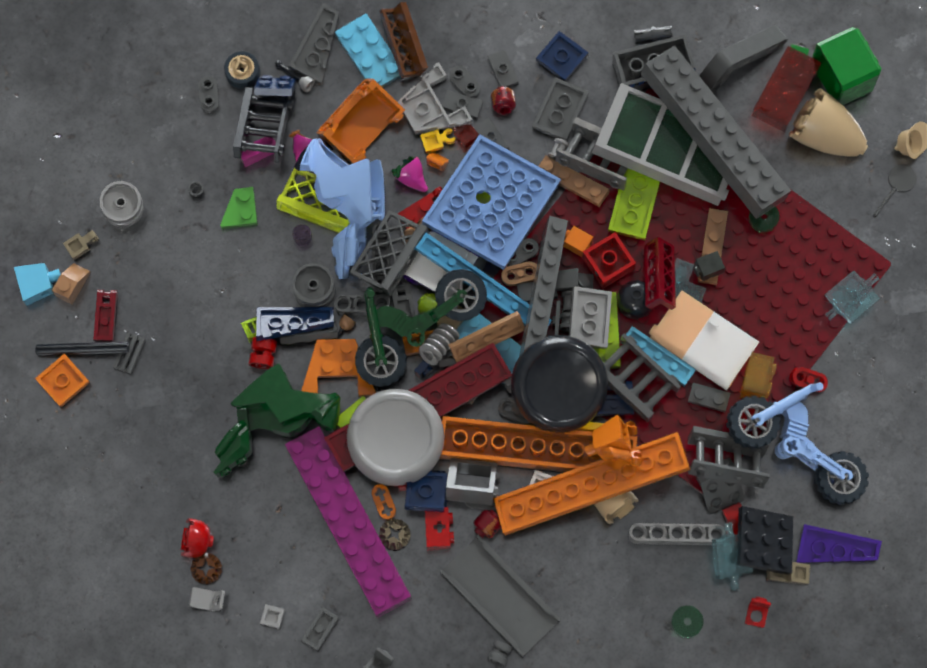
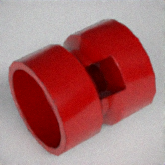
(266, 348)

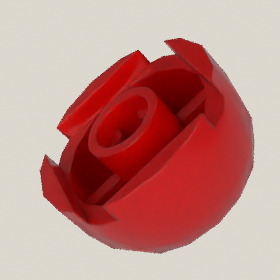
(196, 539)

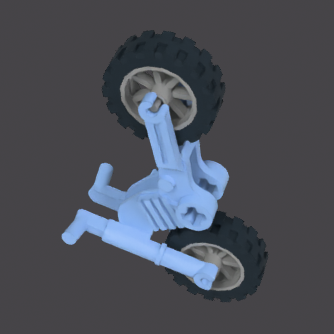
(796, 443)

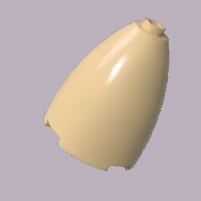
(828, 127)

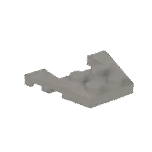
(424, 109)

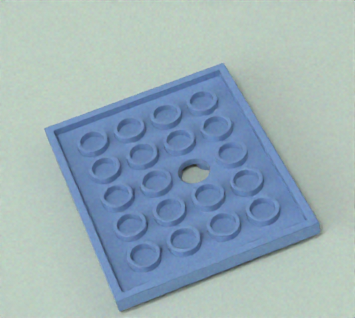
(516, 194)

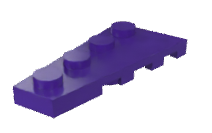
(833, 546)

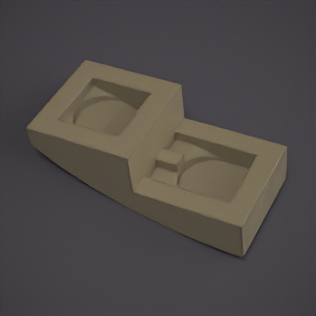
(799, 575)

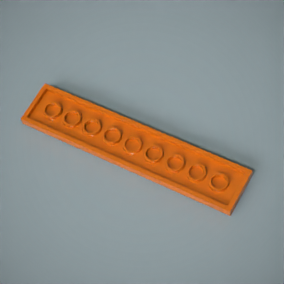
(590, 484)

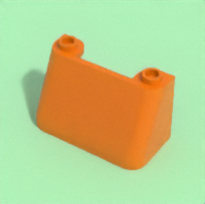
(360, 120)

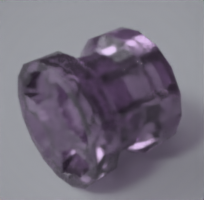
(302, 231)

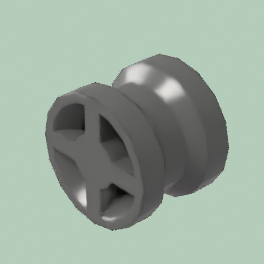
(565, 323)

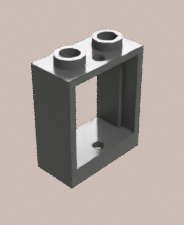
(468, 493)

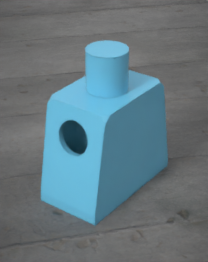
(35, 281)

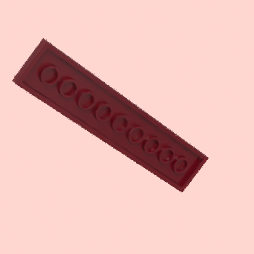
(443, 391)

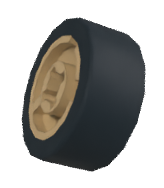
(235, 76)

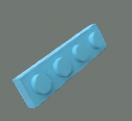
(663, 357)

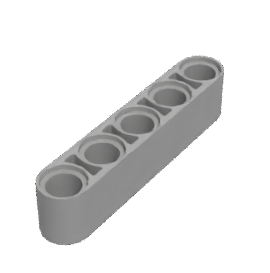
(668, 539)

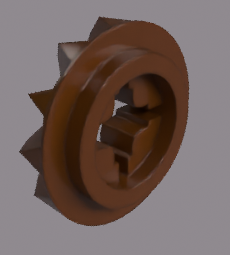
(213, 573)

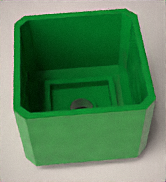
(847, 65)

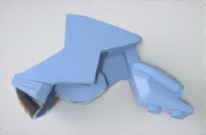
(350, 189)

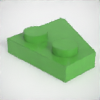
(241, 209)

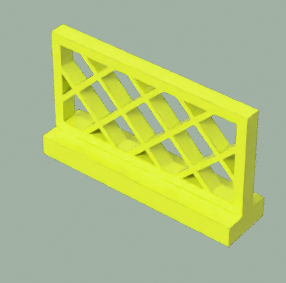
(305, 211)

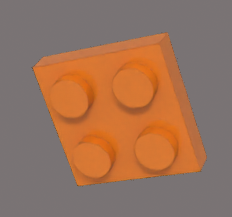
(62, 380)

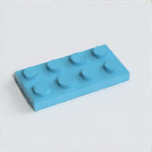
(369, 51)
(508, 348)

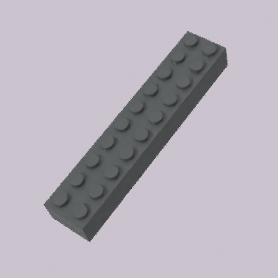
(715, 132)

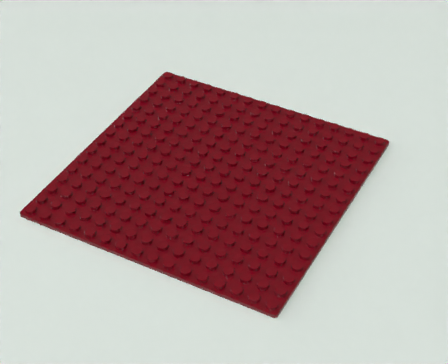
(768, 289)

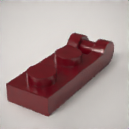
(105, 316)

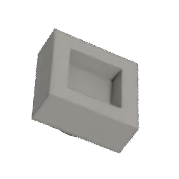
(272, 616)

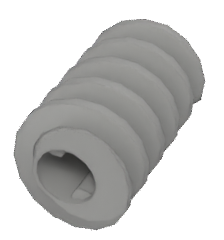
(437, 343)

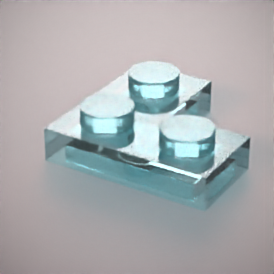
(682, 275)

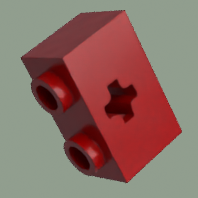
(437, 540)

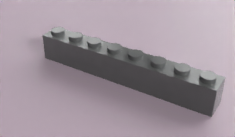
(544, 281)

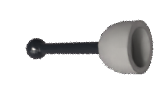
(305, 83)

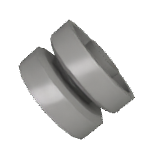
(126, 214)

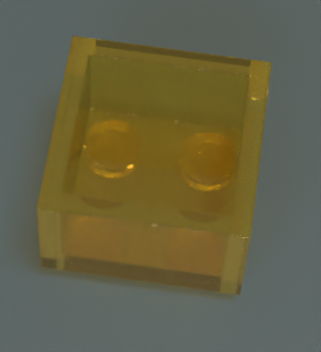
(757, 375)

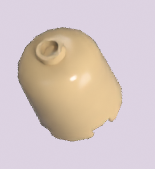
(616, 506)

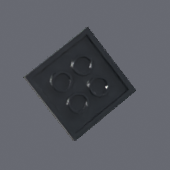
(765, 540)

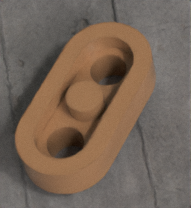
(519, 273)

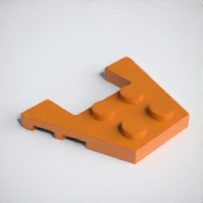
(335, 359)

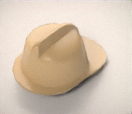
(913, 141)

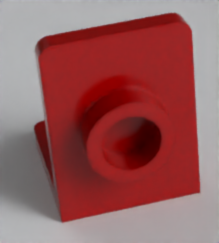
(757, 604)

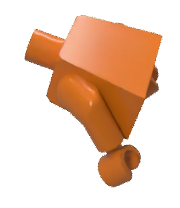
(613, 441)

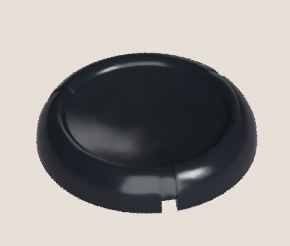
(559, 383)

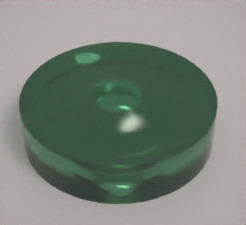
(765, 225)
(681, 628)

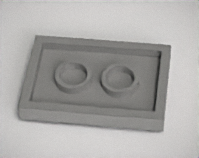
(590, 316)

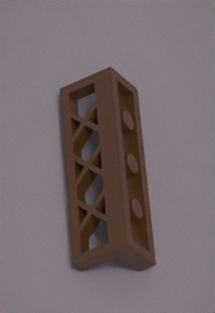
(408, 40)

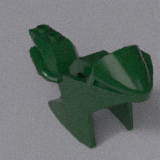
(276, 407)

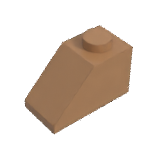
(70, 283)

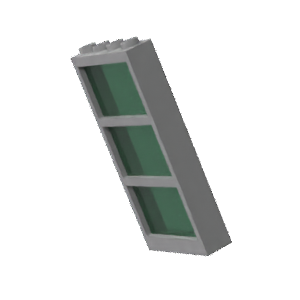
(652, 142)

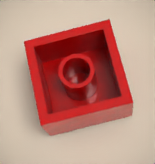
(608, 260)

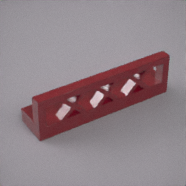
(656, 271)

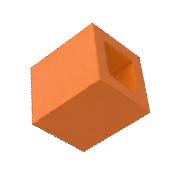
(577, 240)

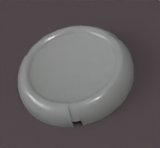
(395, 437)

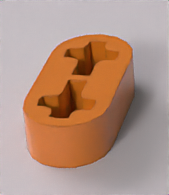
(379, 504)

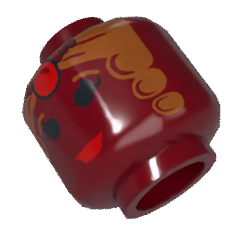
(503, 100)
(487, 524)

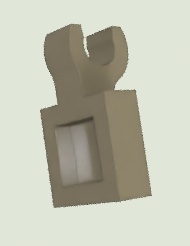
(78, 245)

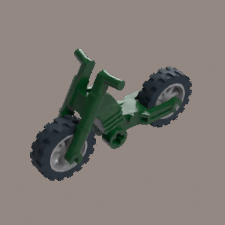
(405, 325)

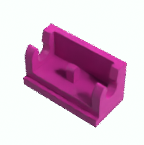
(251, 157)

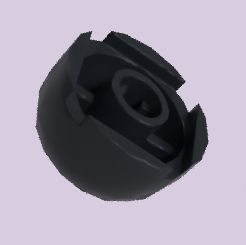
(632, 300)

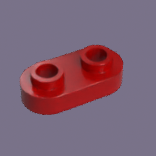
(807, 378)

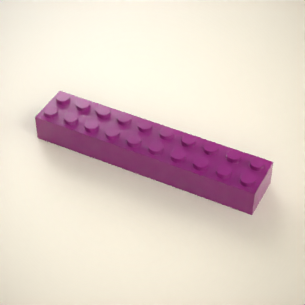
(348, 522)

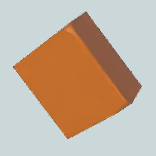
(437, 161)

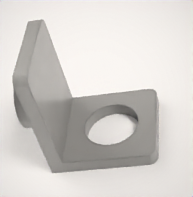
(206, 599)

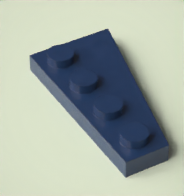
(285, 321)

